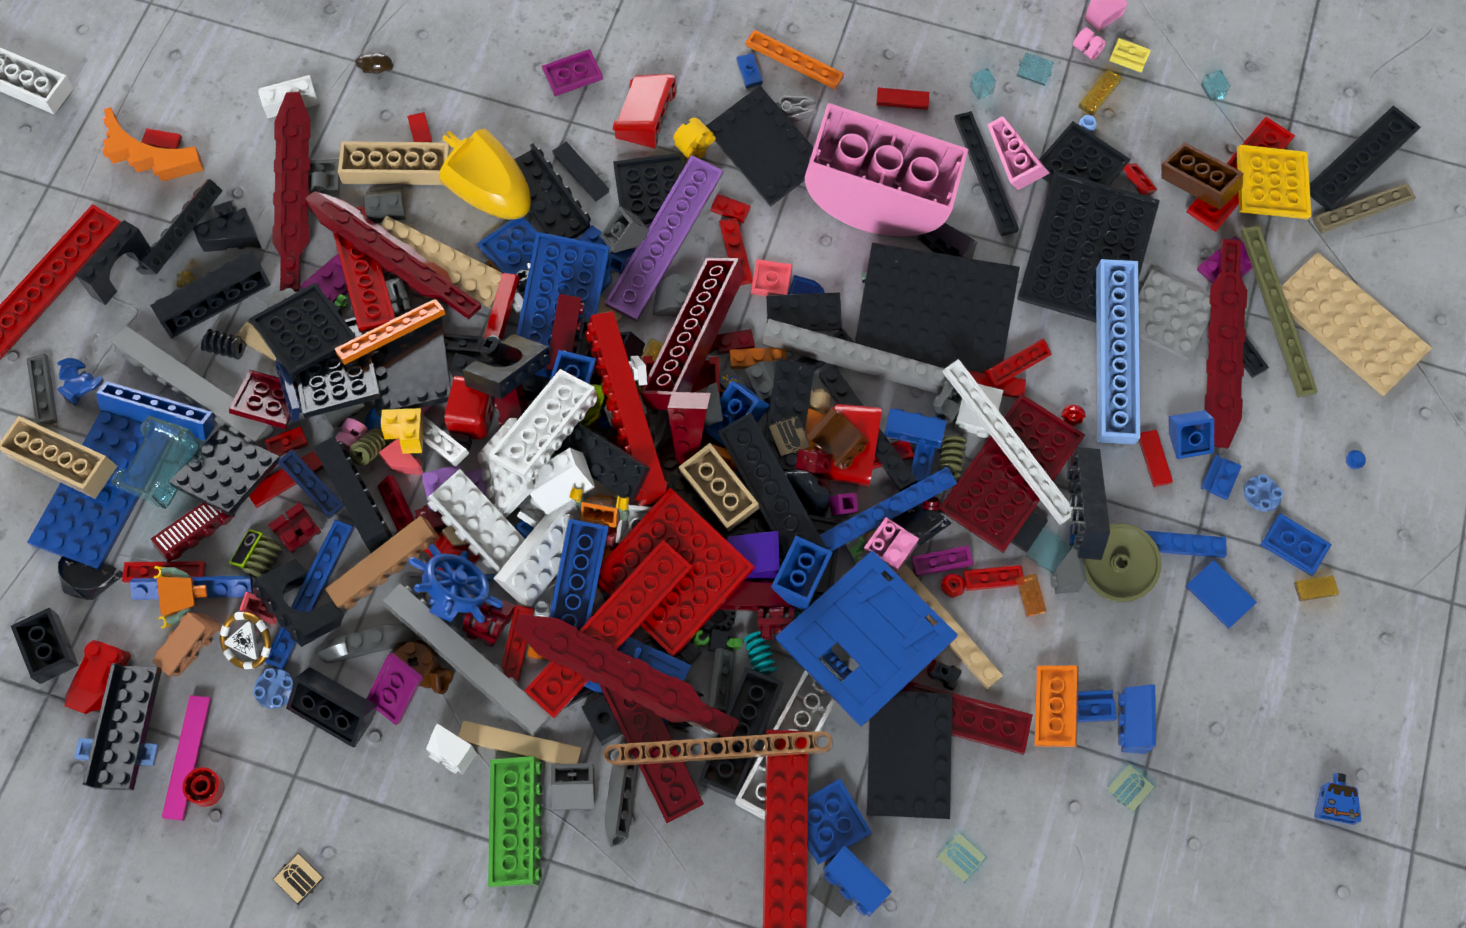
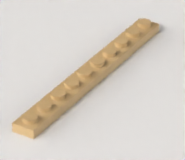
(962, 645)

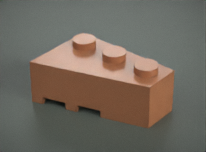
(185, 642)

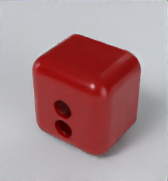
(468, 410)

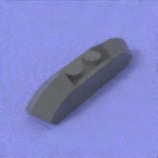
(365, 642)
(620, 802)

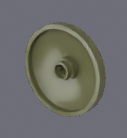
(1127, 567)

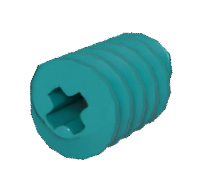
(759, 654)

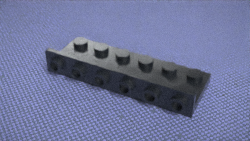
(550, 199)
(181, 226)
(122, 727)

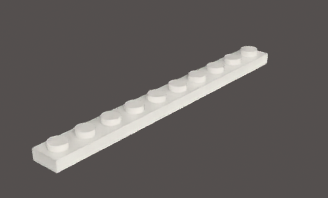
(1008, 441)

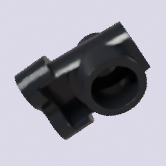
(946, 674)

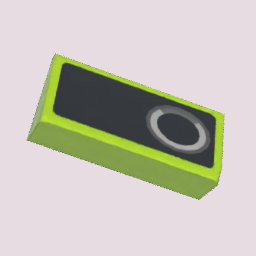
(246, 549)

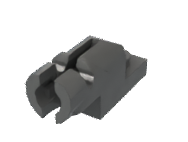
(397, 293)

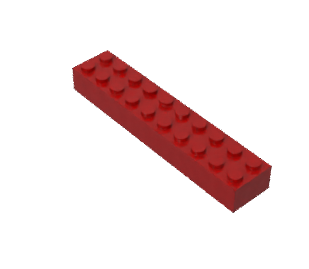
(624, 401)

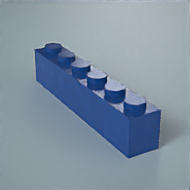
(139, 404)

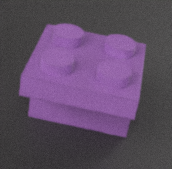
(434, 479)

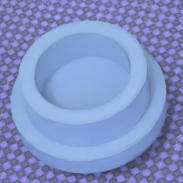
(1088, 122)

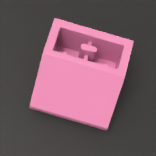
(1103, 12)
(892, 544)

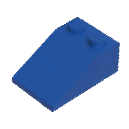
(736, 403)

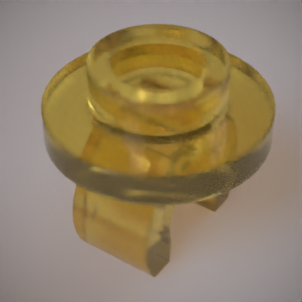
(185, 276)

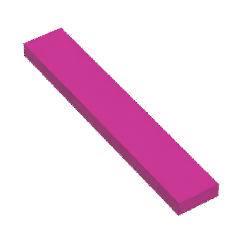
(186, 756)

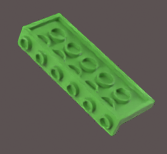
(515, 822)

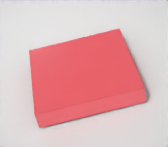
(771, 278)

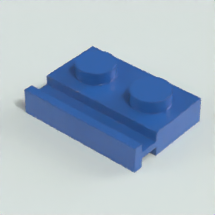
(1221, 477)
(1096, 706)

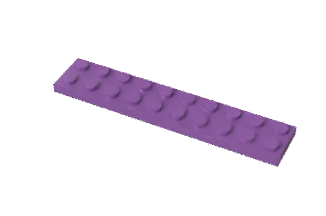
(664, 238)

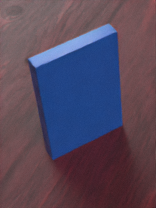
(1296, 544)
(1221, 594)

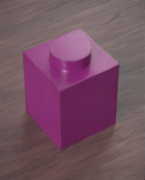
(844, 504)

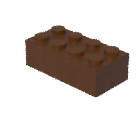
(1202, 175)

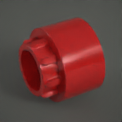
(193, 782)

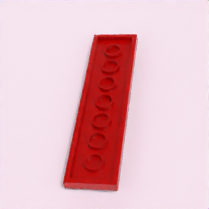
(1267, 135)
(364, 284)

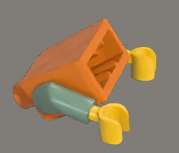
(601, 508)
(176, 594)

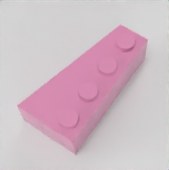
(1017, 158)

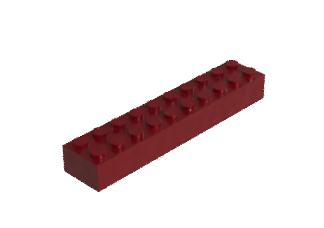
(693, 331)

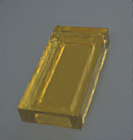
(1316, 588)

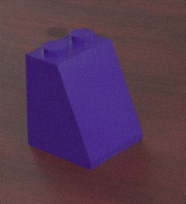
(761, 551)

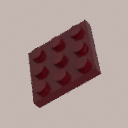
(262, 400)

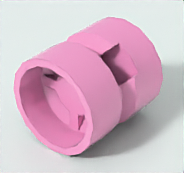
(1084, 40)
(351, 432)

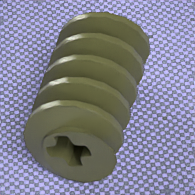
(368, 447)
(952, 454)
(263, 557)

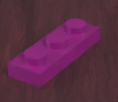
(942, 561)

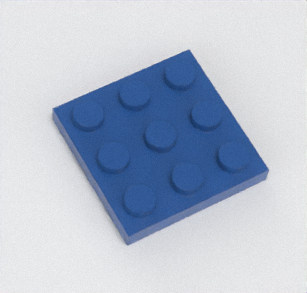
(510, 246)
(833, 822)

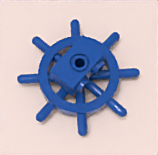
(452, 592)

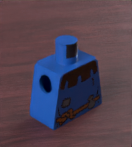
(1338, 801)

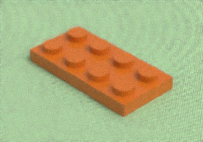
(1056, 706)

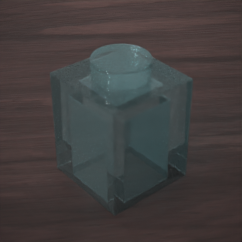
(982, 83)
(1215, 85)

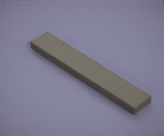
(1364, 208)

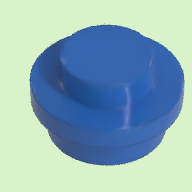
(1355, 459)

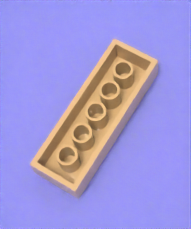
(392, 162)
(57, 457)

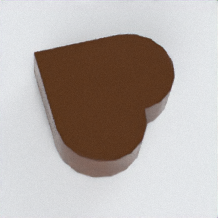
(440, 680)

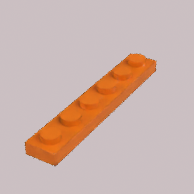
(794, 59)
(390, 331)

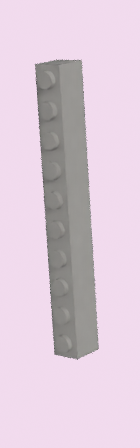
(854, 356)
(187, 383)
(466, 660)

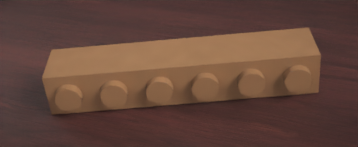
(382, 563)

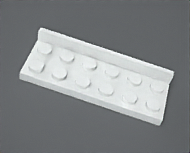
(544, 425)
(476, 521)

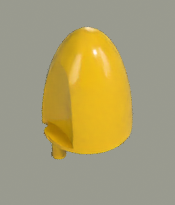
(485, 176)

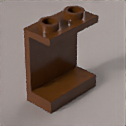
(838, 437)

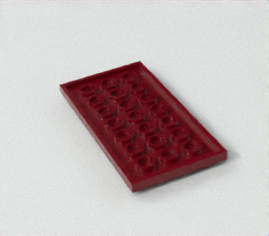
(992, 493)

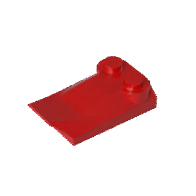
(91, 678)

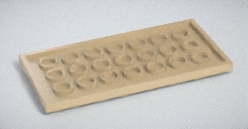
(1352, 324)

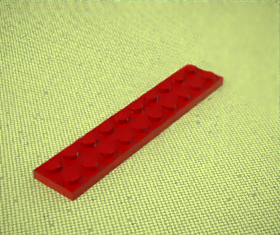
(53, 274)
(614, 622)
(785, 837)

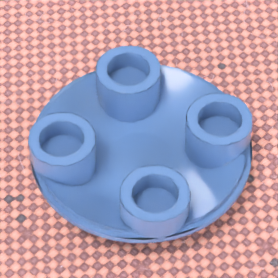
(1262, 493)
(273, 688)

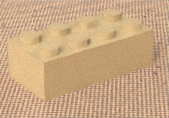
(719, 487)

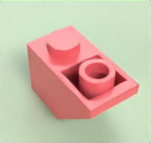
(400, 462)

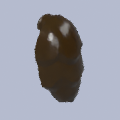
(374, 63)

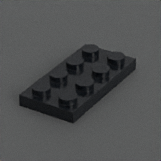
(806, 311)

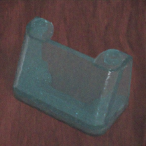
(158, 460)

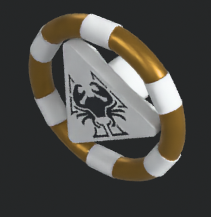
(245, 640)

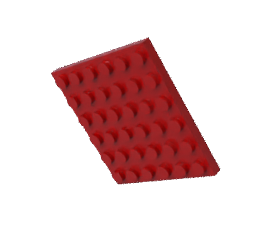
(714, 576)

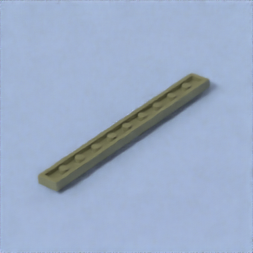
(1278, 312)

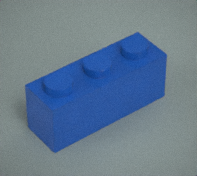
(915, 428)

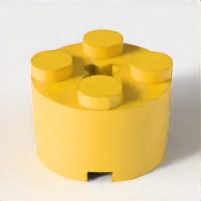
(693, 138)

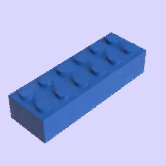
(578, 572)

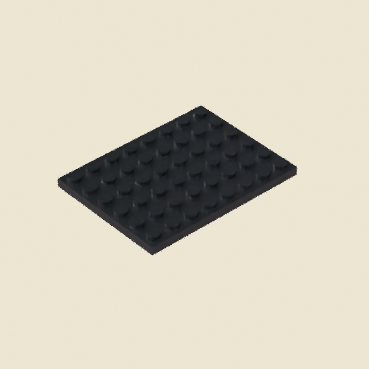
(1076, 231)
(937, 307)

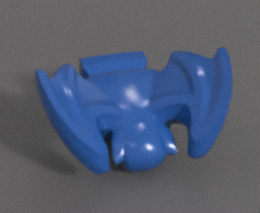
(75, 384)

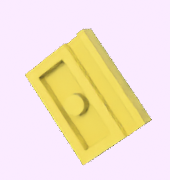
(1130, 55)

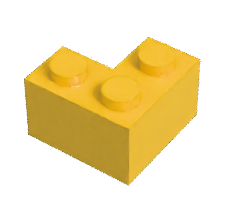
(406, 426)

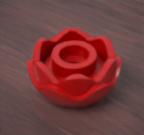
(1073, 414)
(953, 591)

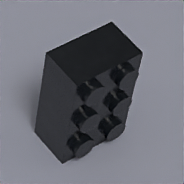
(44, 645)

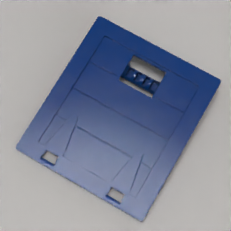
(877, 626)

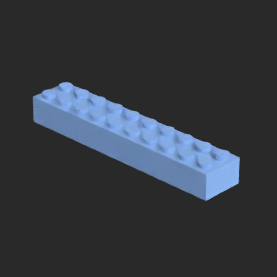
(1117, 352)

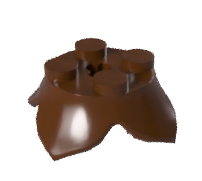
(423, 655)

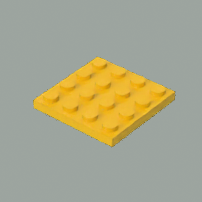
(1274, 182)

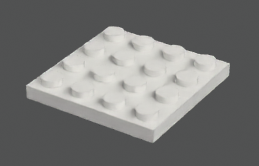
(503, 486)

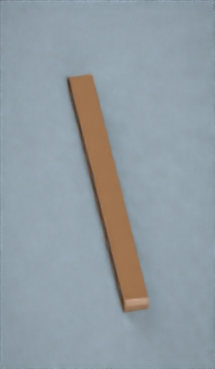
(707, 748)

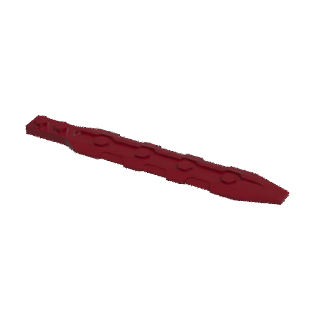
(291, 172)
(390, 252)
(1226, 345)
(621, 673)

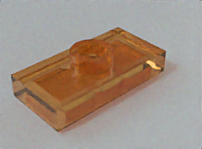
(1031, 595)

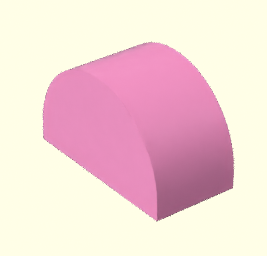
(882, 174)

